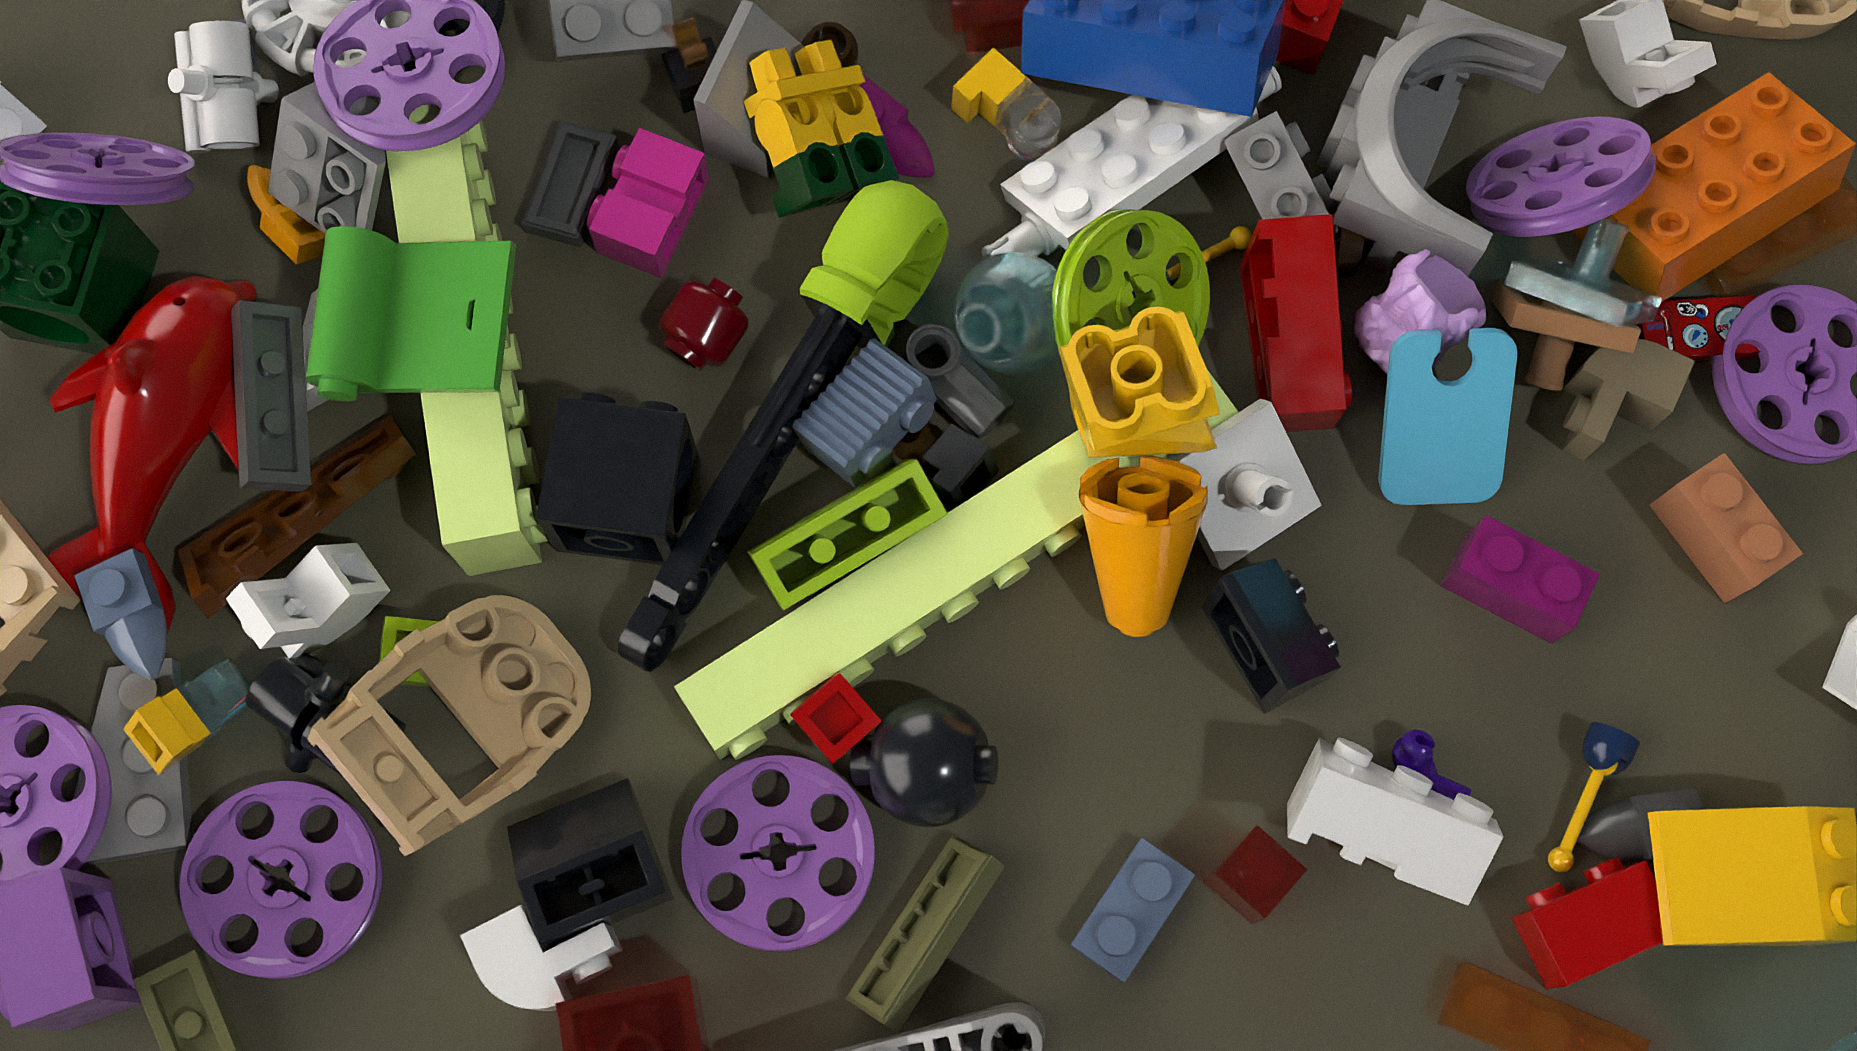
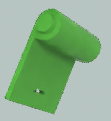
(409, 315)

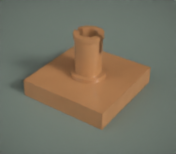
(1557, 332)

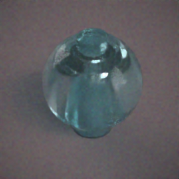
(1007, 313)

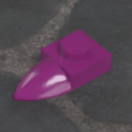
(903, 140)

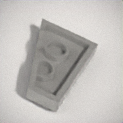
(147, 809)

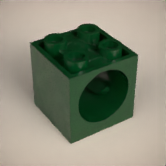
(70, 271)

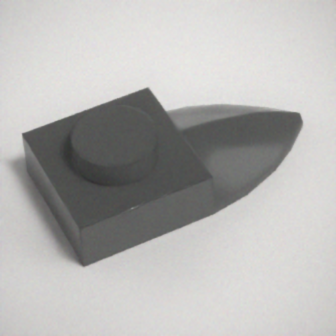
(1624, 827)

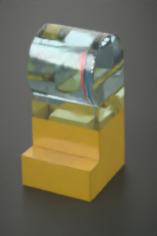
(189, 715)

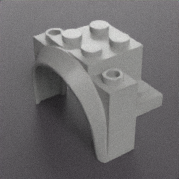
(1395, 127)

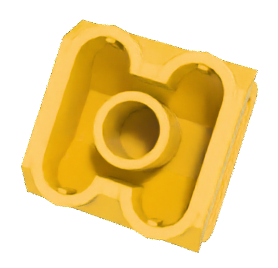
(1140, 387)

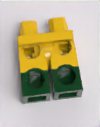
(816, 128)

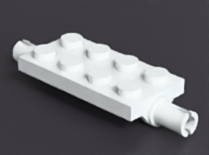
(1112, 166)

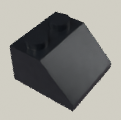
(1271, 633)

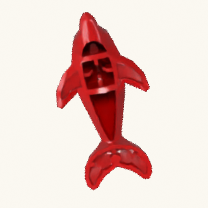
(151, 411)

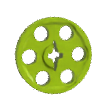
(1121, 274)

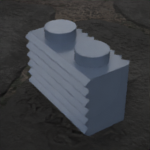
(866, 413)

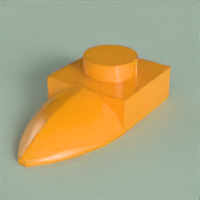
(283, 226)

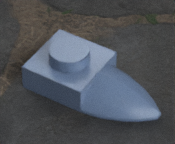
(127, 610)

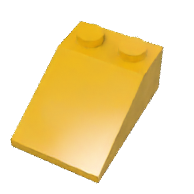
(1756, 876)

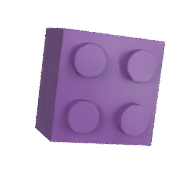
(63, 952)

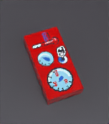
(1697, 327)

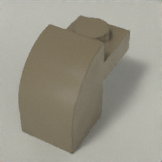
(1623, 384)

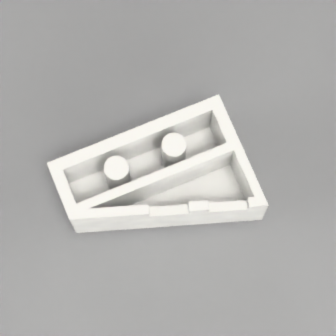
(1393, 820)

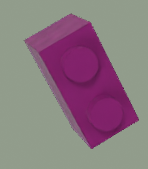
(1520, 579)

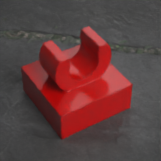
(835, 717)

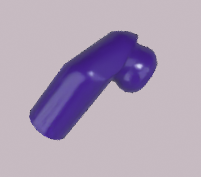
(1416, 753)

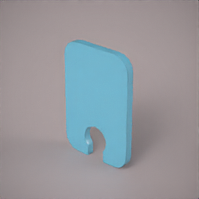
(1444, 436)

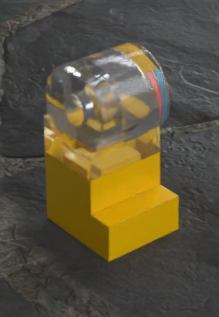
(1009, 104)

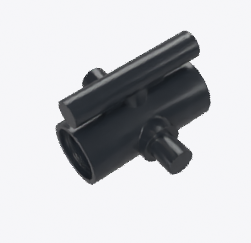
(295, 698)

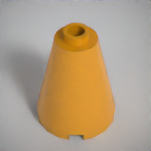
(1141, 536)

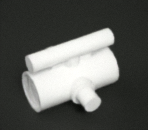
(218, 86)

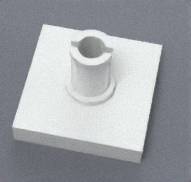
(1251, 484)

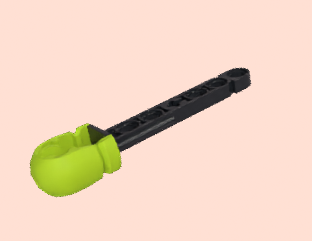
(869, 278)

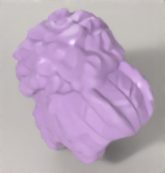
(1420, 297)

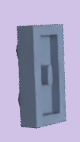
(1132, 910)

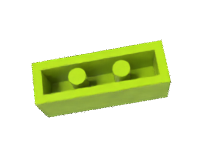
(847, 532)

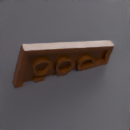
(282, 521)

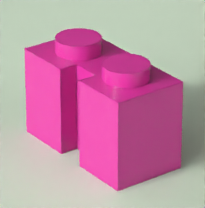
(650, 203)

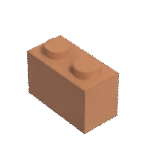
(1725, 528)

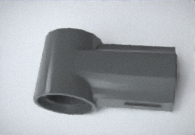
(959, 384)

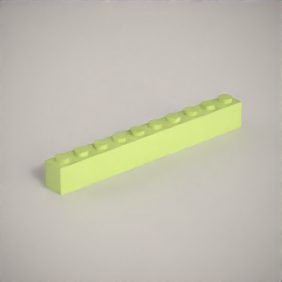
(898, 596)

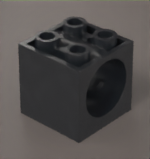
(617, 479)

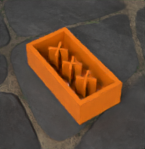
(1727, 185)

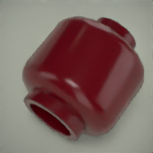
(703, 323)

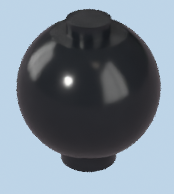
(926, 762)

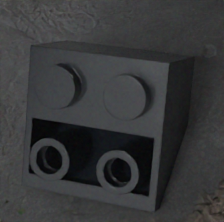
(587, 864)

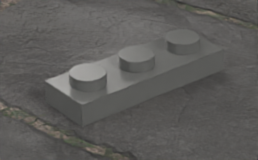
(270, 397)

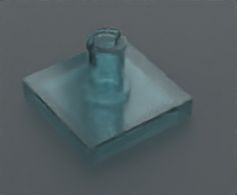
(1587, 283)

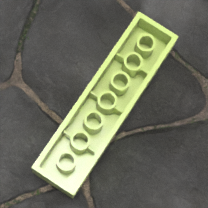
(472, 437)

